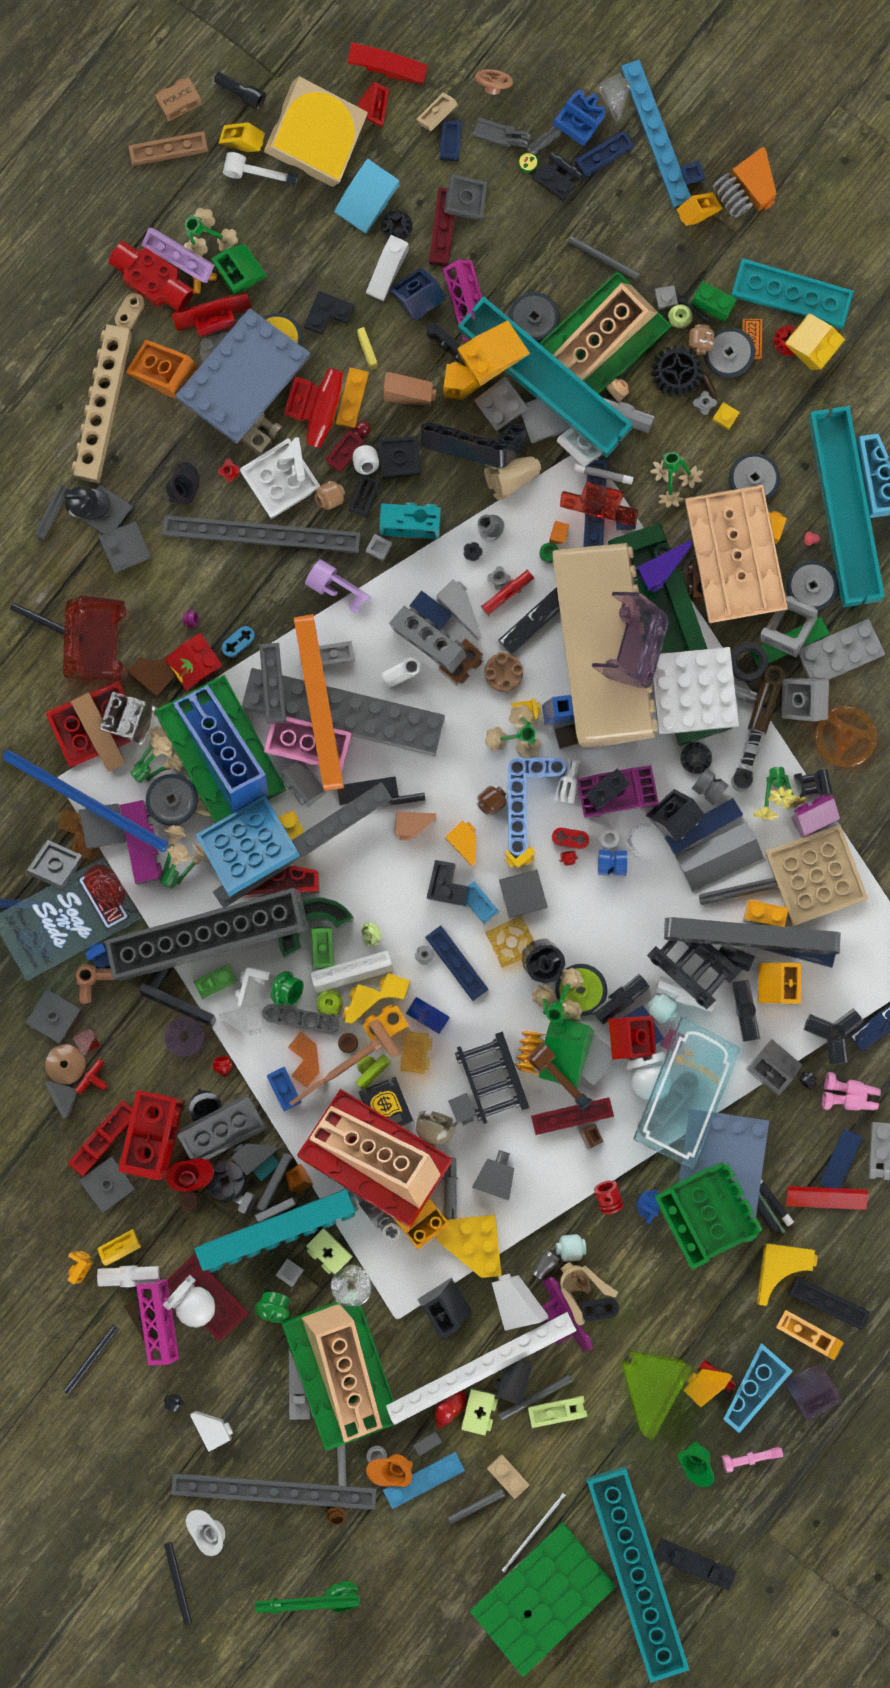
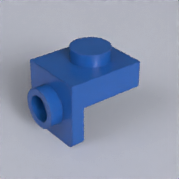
(99, 955)

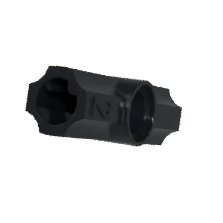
(621, 999)
(748, 1024)

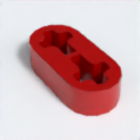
(570, 833)

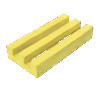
(367, 349)

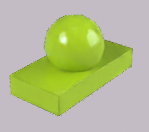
(371, 1069)

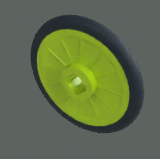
(593, 983)

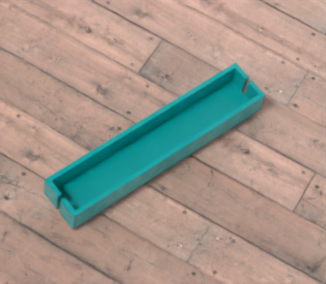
(554, 384)
(846, 506)

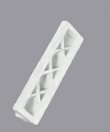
(352, 971)

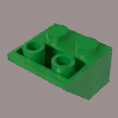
(238, 268)

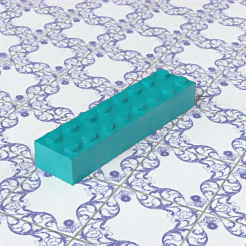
(275, 1229)

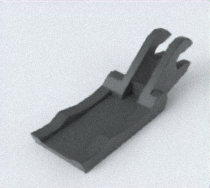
(500, 134)

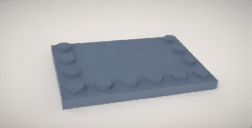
(243, 375)
(738, 1143)

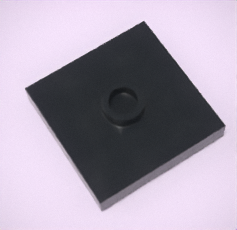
(399, 457)

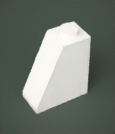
(517, 1303)

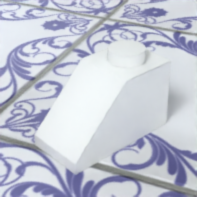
(211, 1429)

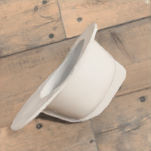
(206, 1532)

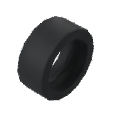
(763, 662)

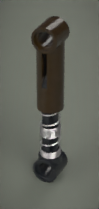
(758, 726)

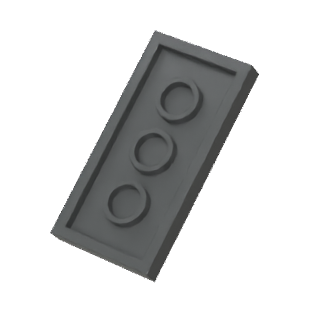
(221, 1129)

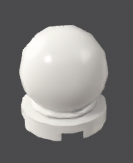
(645, 1074)
(192, 1304)

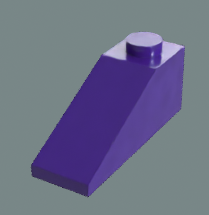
(657, 571)

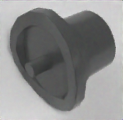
(490, 527)

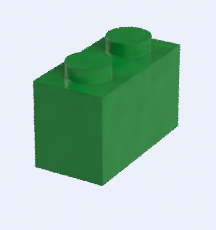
(713, 301)

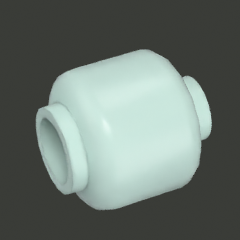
(662, 1008)
(571, 1248)

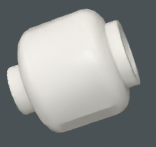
(365, 460)

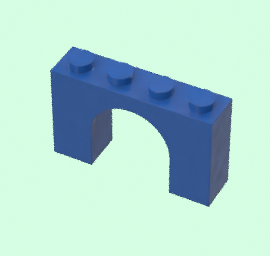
(558, 710)

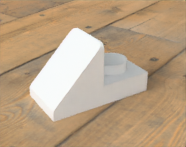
(291, 455)

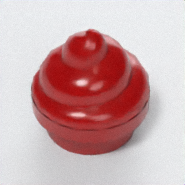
(222, 1065)

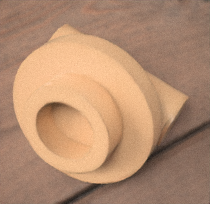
(618, 389)

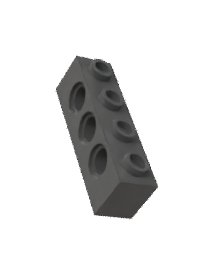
(448, 659)

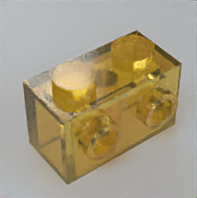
(415, 1052)

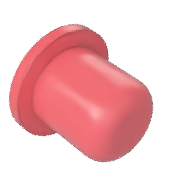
(811, 538)

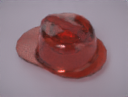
(104, 886)

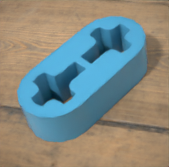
(241, 646)

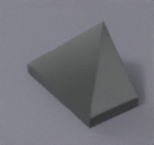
(63, 1097)

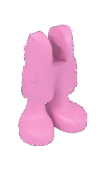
(855, 1094)

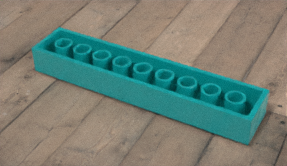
(637, 1574)

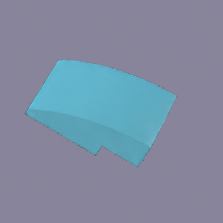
(367, 196)

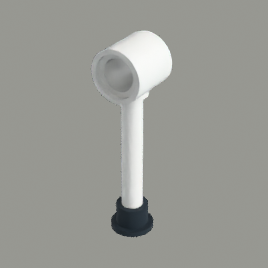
(236, 165)

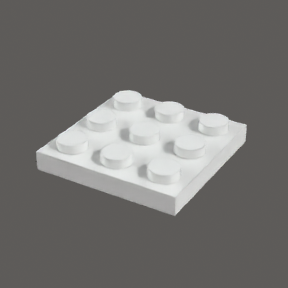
(275, 483)

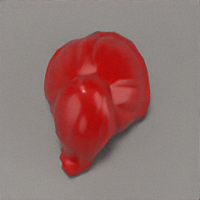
(449, 1408)

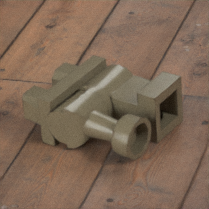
(259, 441)

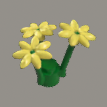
(778, 779)

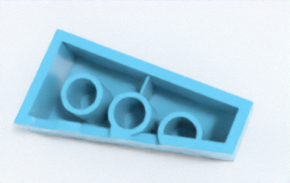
(875, 474)
(758, 1385)

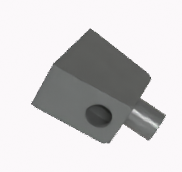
(496, 1176)

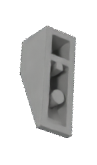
(456, 601)

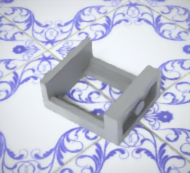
(783, 642)

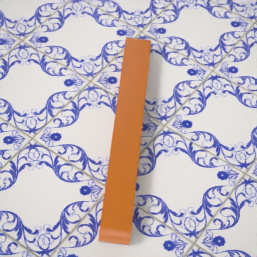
(318, 702)

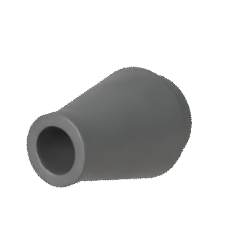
(546, 1263)

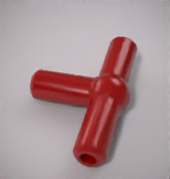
(90, 1077)

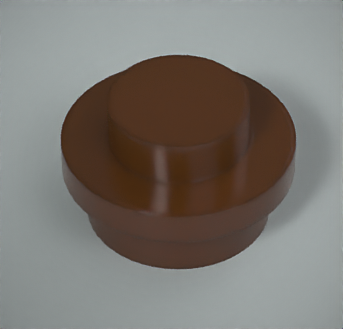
(348, 1043)
(189, 1201)
(336, 1515)

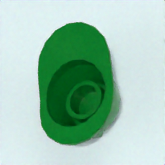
(696, 1465)

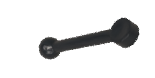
(705, 318)

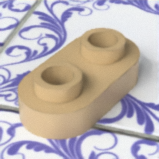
(129, 310)

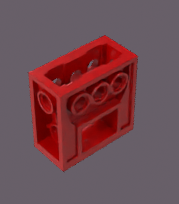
(151, 1132)

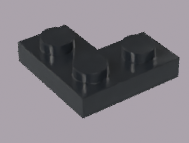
(327, 307)
(442, 888)

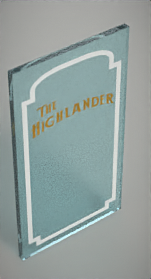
(686, 1093)

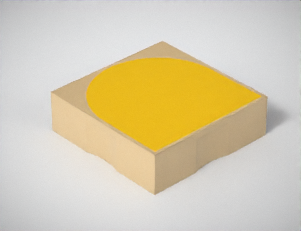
(316, 131)

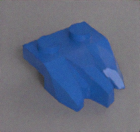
(580, 117)

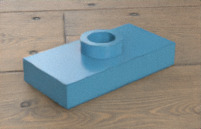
(481, 904)

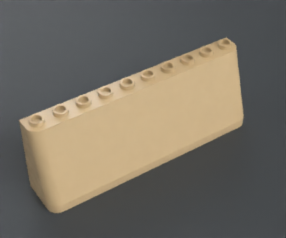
(592, 633)

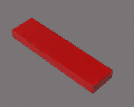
(826, 1197)

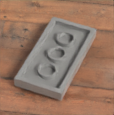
(841, 651)

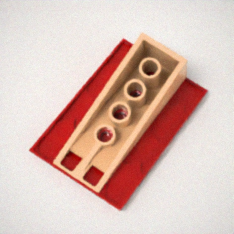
(374, 1158)

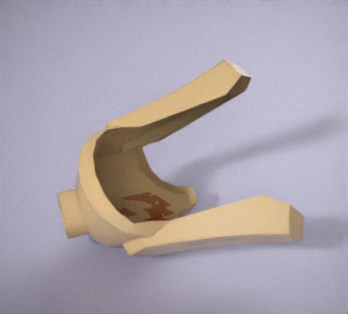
(569, 1284)

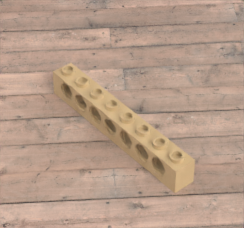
(110, 336)

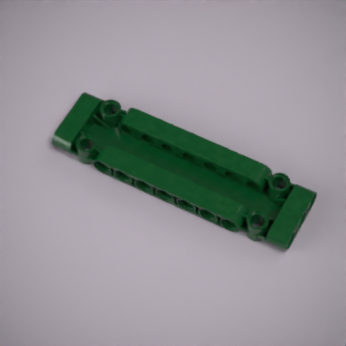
(683, 627)

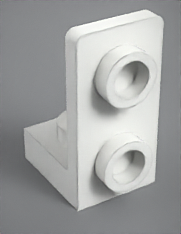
(257, 975)

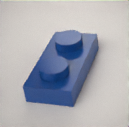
(283, 1088)

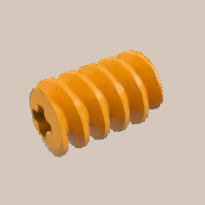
(530, 1043)

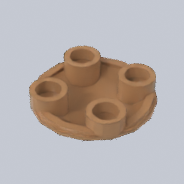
(503, 672)

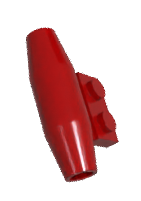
(315, 404)

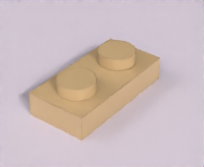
(437, 111)
(508, 1476)

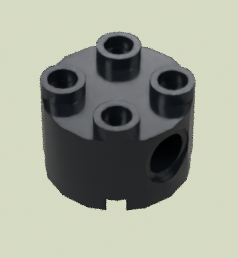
(543, 961)

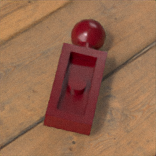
(344, 450)

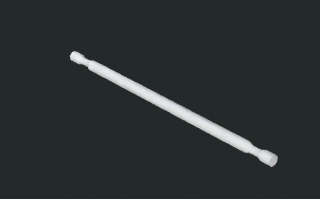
(533, 1532)

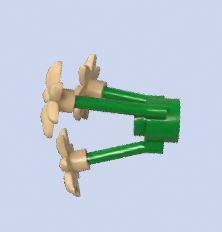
(670, 464)

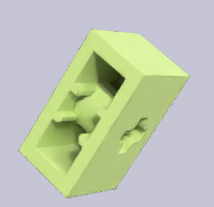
(340, 1254)
(476, 1399)

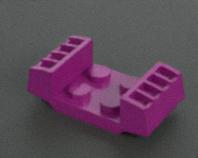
(639, 794)

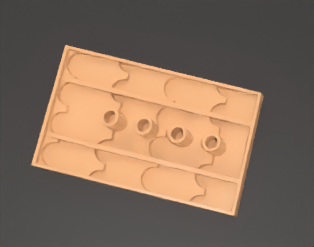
(735, 553)

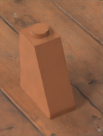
(408, 390)

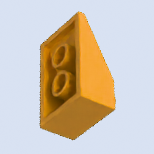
(492, 352)

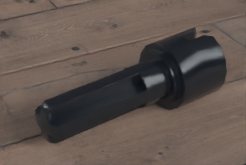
(250, 95)

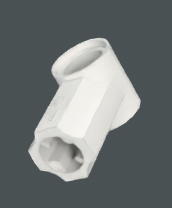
(399, 672)

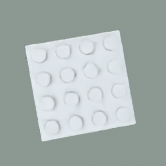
(695, 691)

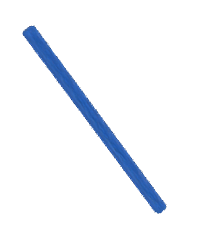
(86, 801)

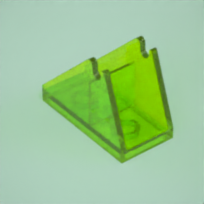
(653, 1388)

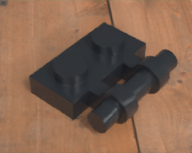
(555, 182)

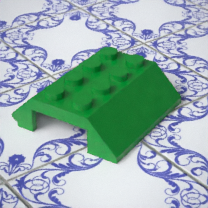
(708, 1213)

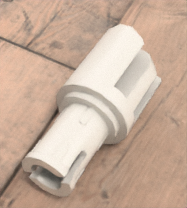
(568, 783)

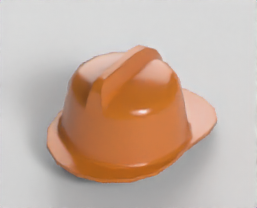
(390, 1471)

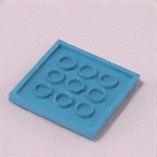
(247, 845)

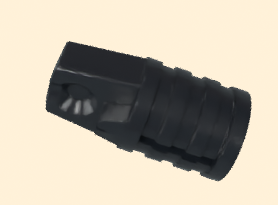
(738, 957)

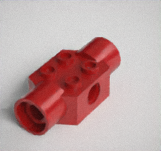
(151, 276)

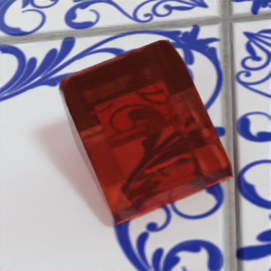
(86, 1041)

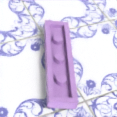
(178, 255)

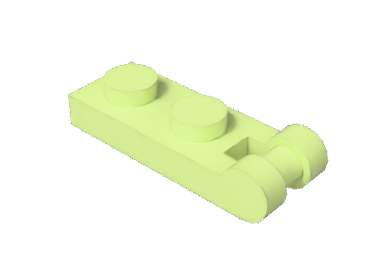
(556, 1411)

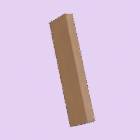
(168, 148)
(101, 740)

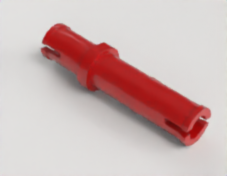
(507, 592)

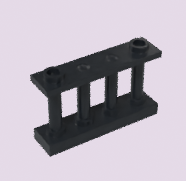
(711, 958)
(512, 1081)

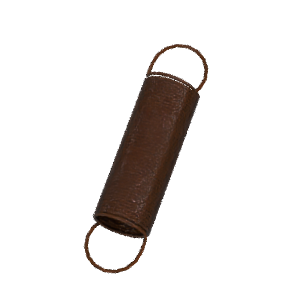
(708, 384)

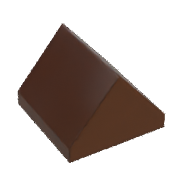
(591, 1136)

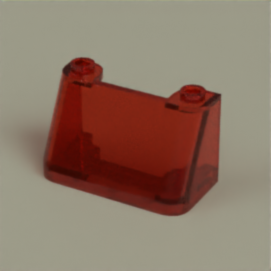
(96, 653)

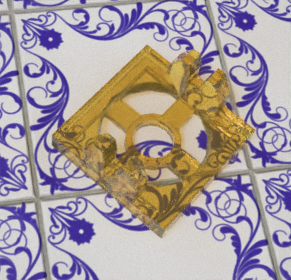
(492, 934)

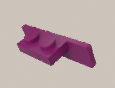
(559, 1306)

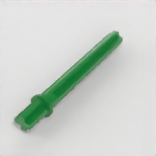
(281, 1605)

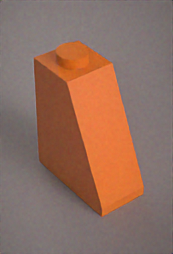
(756, 179)

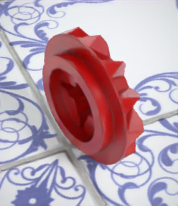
(778, 341)

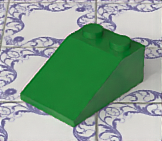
(570, 1044)

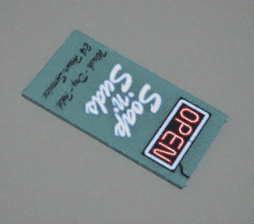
(60, 924)

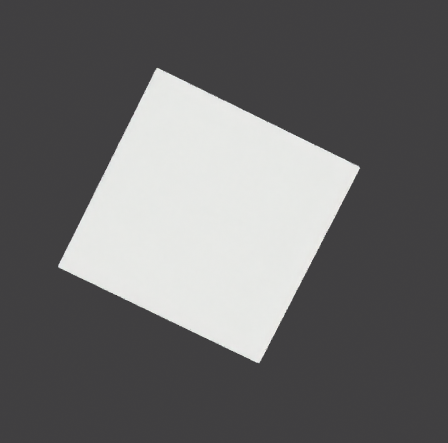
(588, 916)

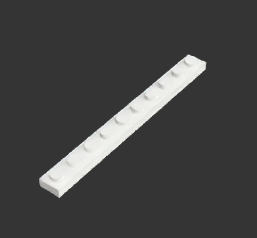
(480, 1368)

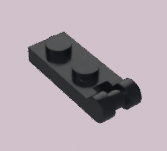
(445, 341)

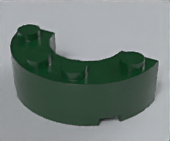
(316, 909)

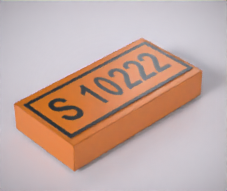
(753, 328)

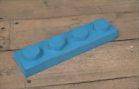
(425, 1479)

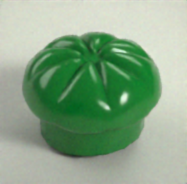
(286, 989)
(273, 1307)
(342, 1588)

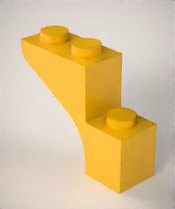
(365, 998)

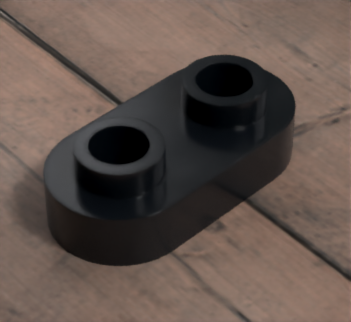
(598, 1309)

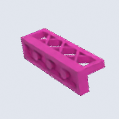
(468, 282)
(162, 1323)

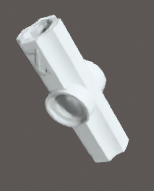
(676, 992)
(128, 1276)

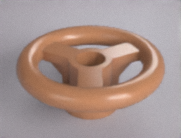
(494, 82)

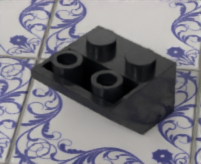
(445, 1308)

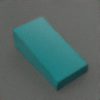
(266, 1167)

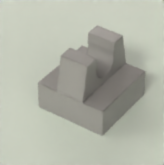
(246, 1202)

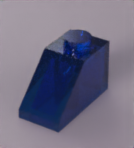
(427, 1015)

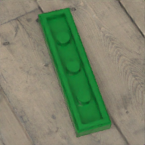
(817, 632)

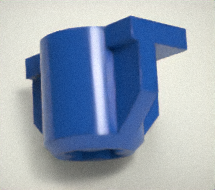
(647, 1205)

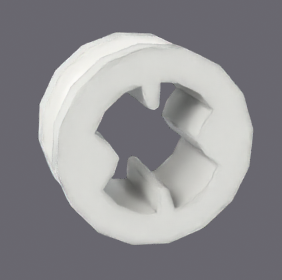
(388, 1237)

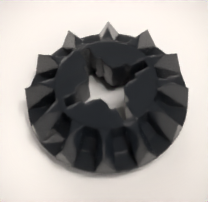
(395, 216)
(686, 758)

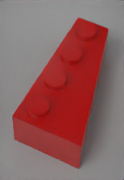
(292, 877)

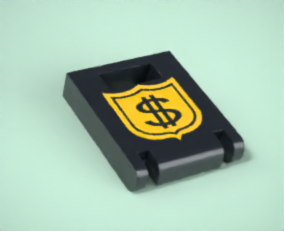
(388, 1100)

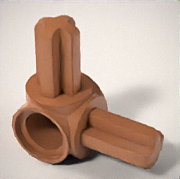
(85, 984)

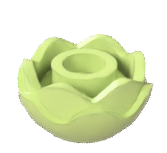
(678, 322)
(371, 934)

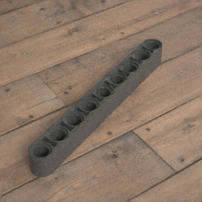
(752, 935)

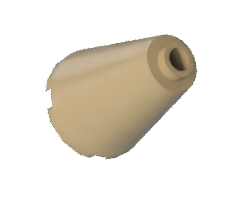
(512, 477)

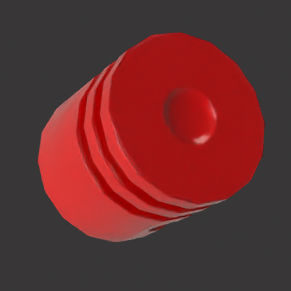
(610, 1200)

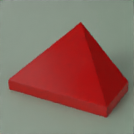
(375, 103)

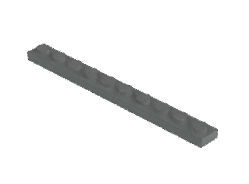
(261, 534)
(320, 834)
(273, 1491)

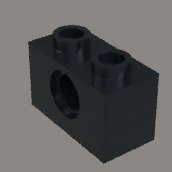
(607, 789)

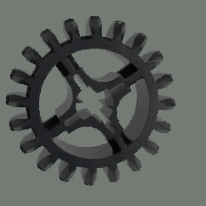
(684, 370)

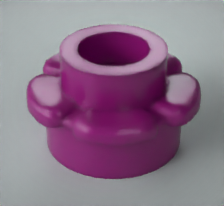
(190, 619)

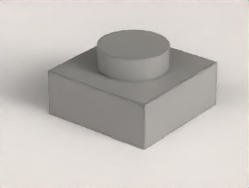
(666, 297)
(378, 547)
(289, 1272)

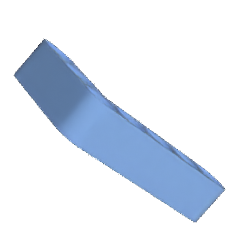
(521, 817)

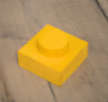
(726, 416)

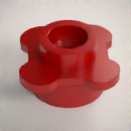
(234, 470)

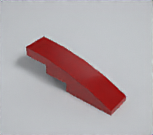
(387, 63)
(101, 1139)

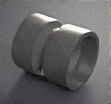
(710, 786)

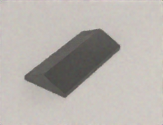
(719, 856)

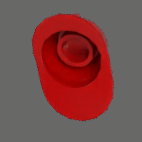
(189, 1175)

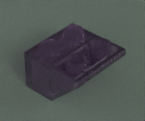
(812, 1391)

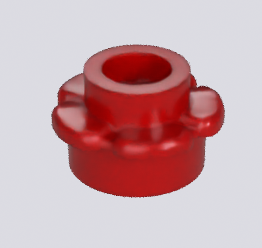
(568, 857)

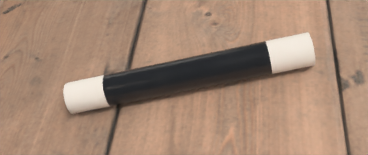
(775, 1204)

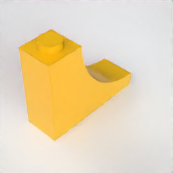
(780, 1262)

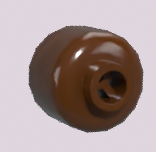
(491, 800)

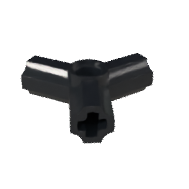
(844, 1025)

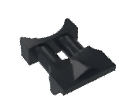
(821, 781)

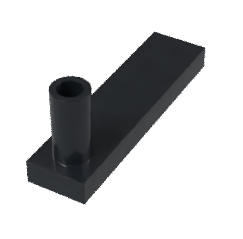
(153, 993)

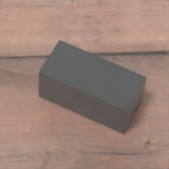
(427, 1443)

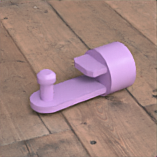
(322, 576)

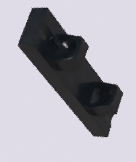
(694, 1564)

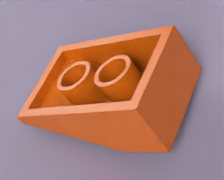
(162, 368)

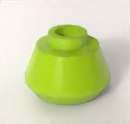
(330, 996)

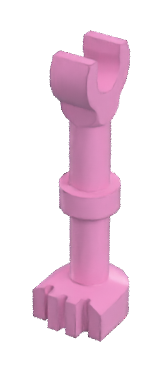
(750, 1459)

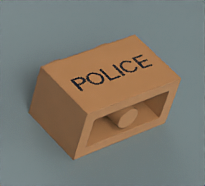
(178, 99)

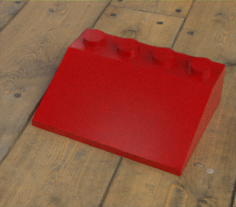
(70, 731)

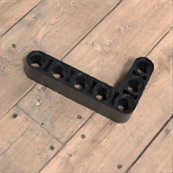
(475, 447)

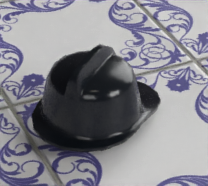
(183, 484)
(87, 502)
(203, 1103)

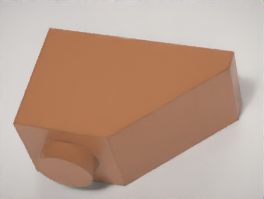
(412, 824)

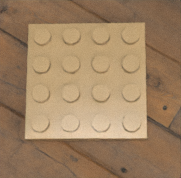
(816, 875)

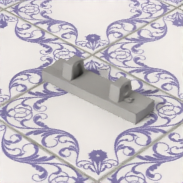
(297, 1404)

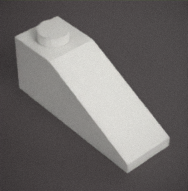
(387, 267)

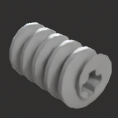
(731, 195)

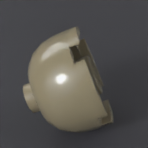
(435, 1128)

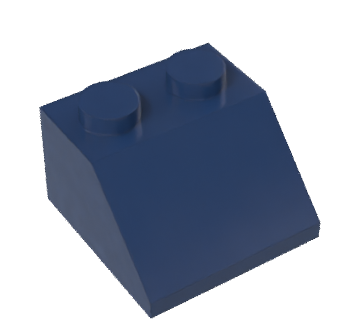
(418, 294)

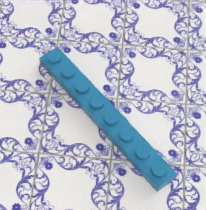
(656, 134)

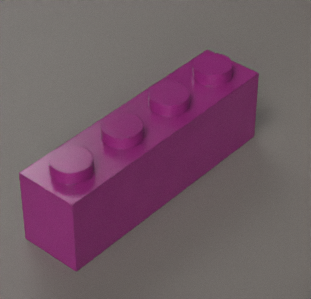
(141, 854)

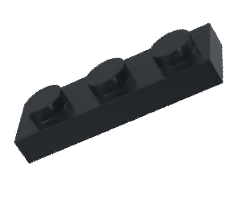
(354, 790)

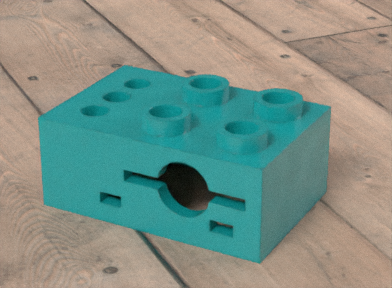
(412, 519)

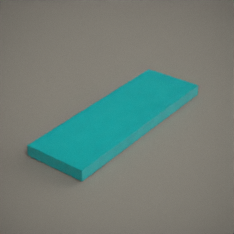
(792, 293)

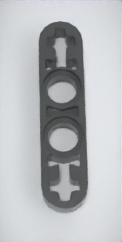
(300, 1021)

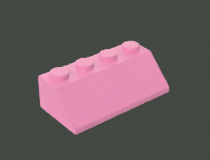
(297, 742)

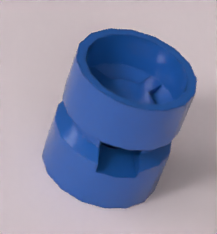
(612, 862)

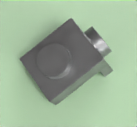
(376, 1215)

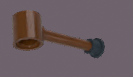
(542, 1058)

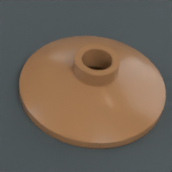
(75, 1067)

